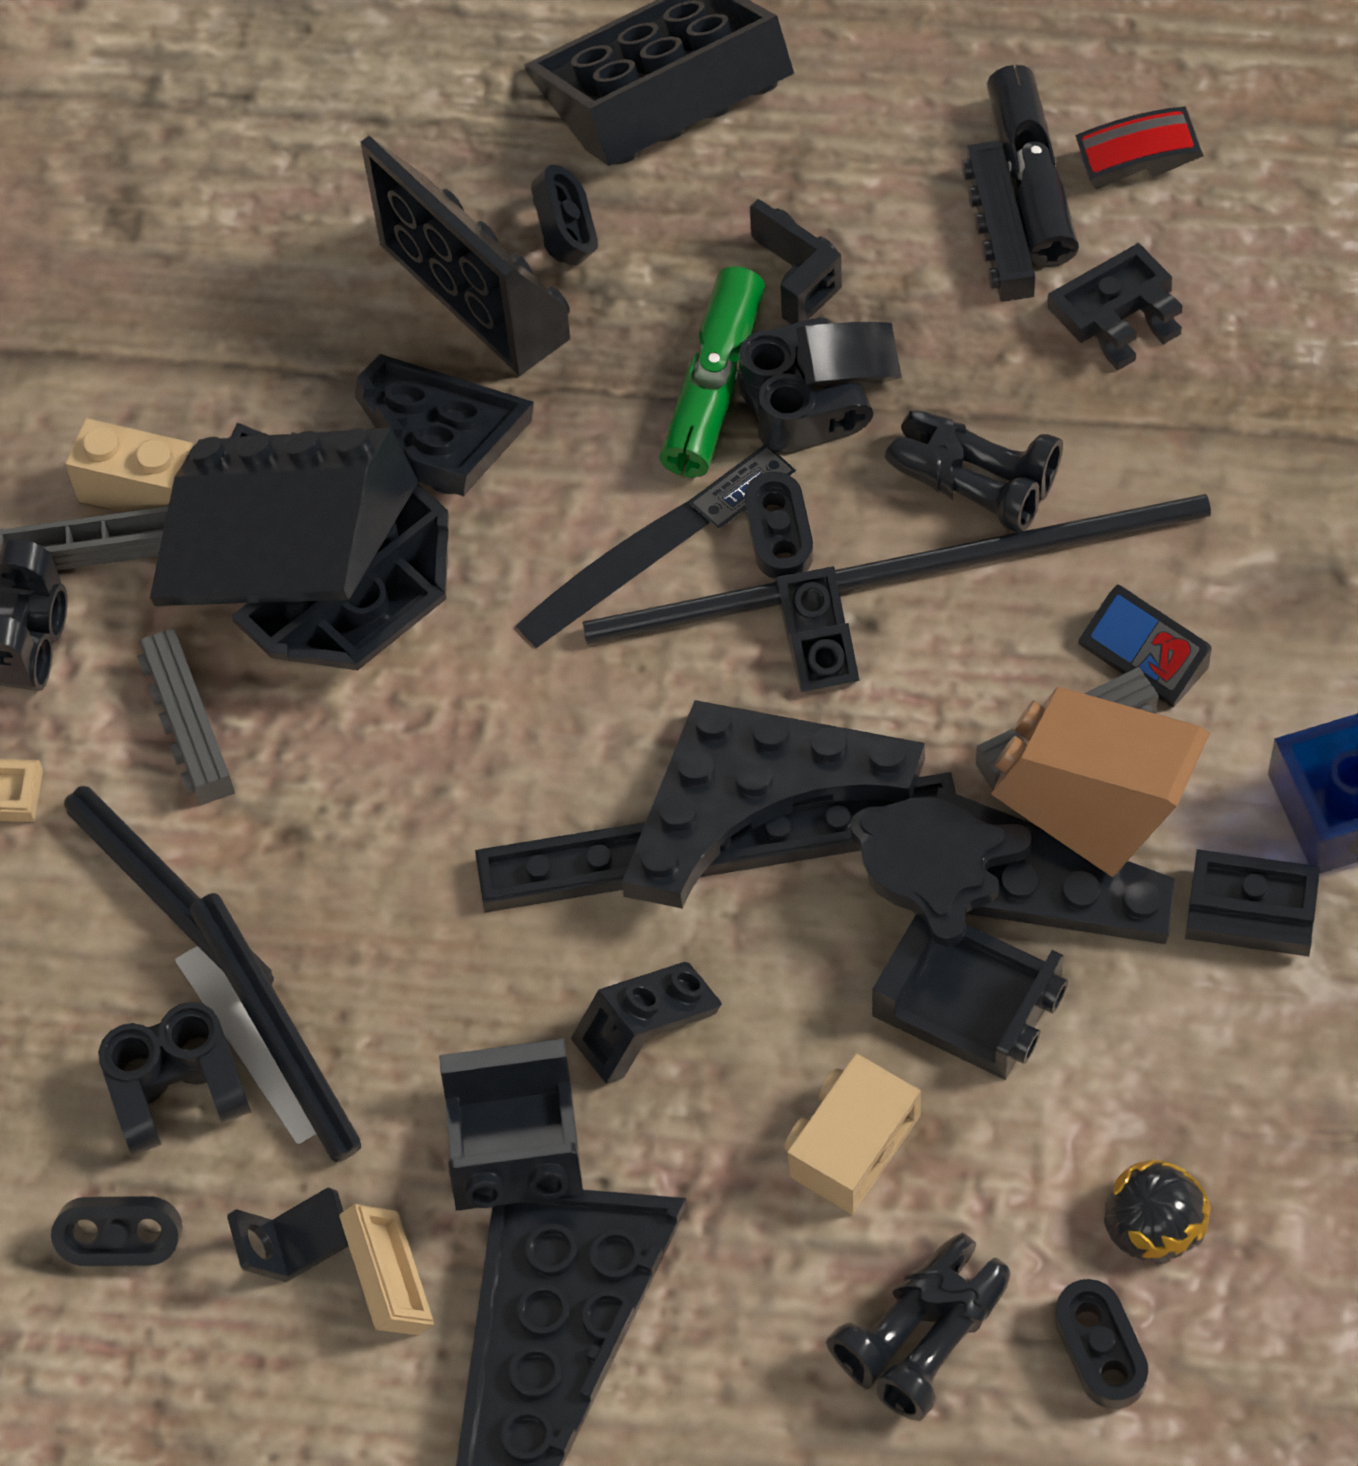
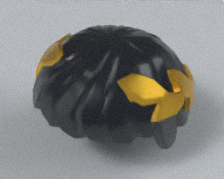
(1156, 1211)

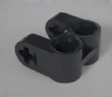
(775, 386)
(30, 614)
(166, 1065)

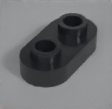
(564, 215)
(781, 529)
(120, 1234)
(1102, 1346)

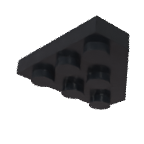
(441, 421)

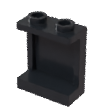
(970, 996)
(510, 1125)

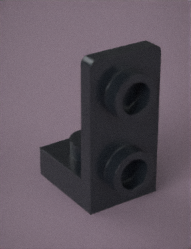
(814, 261)
(638, 1008)

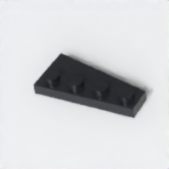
(1071, 893)

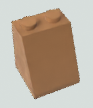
(1097, 773)

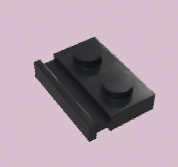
(1252, 902)

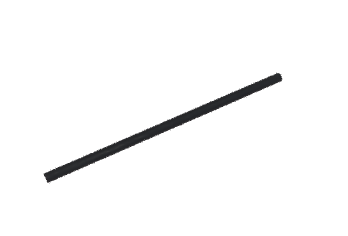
(905, 567)

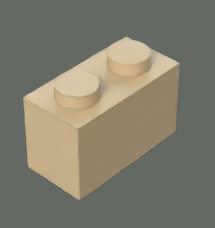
(124, 466)
(852, 1132)

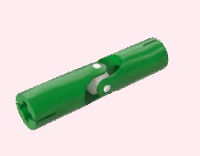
(702, 408)

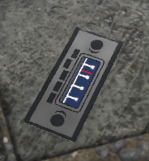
(726, 496)

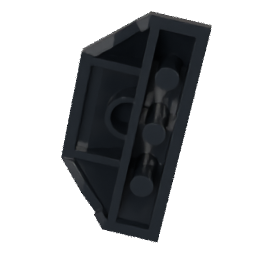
(393, 595)

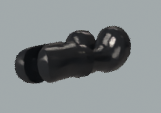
(936, 452)
(930, 1295)

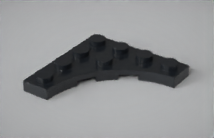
(747, 770)

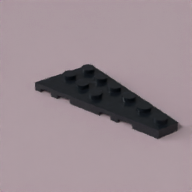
(553, 1315)

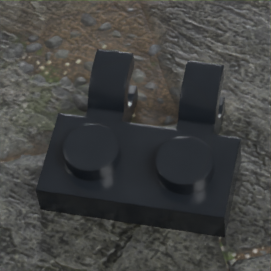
(1112, 291)

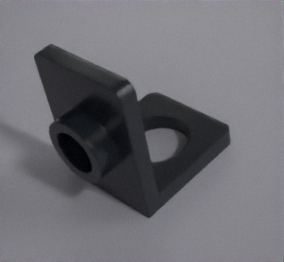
(293, 1239)

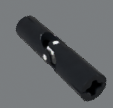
(1033, 166)

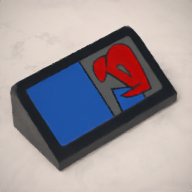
(1135, 634)

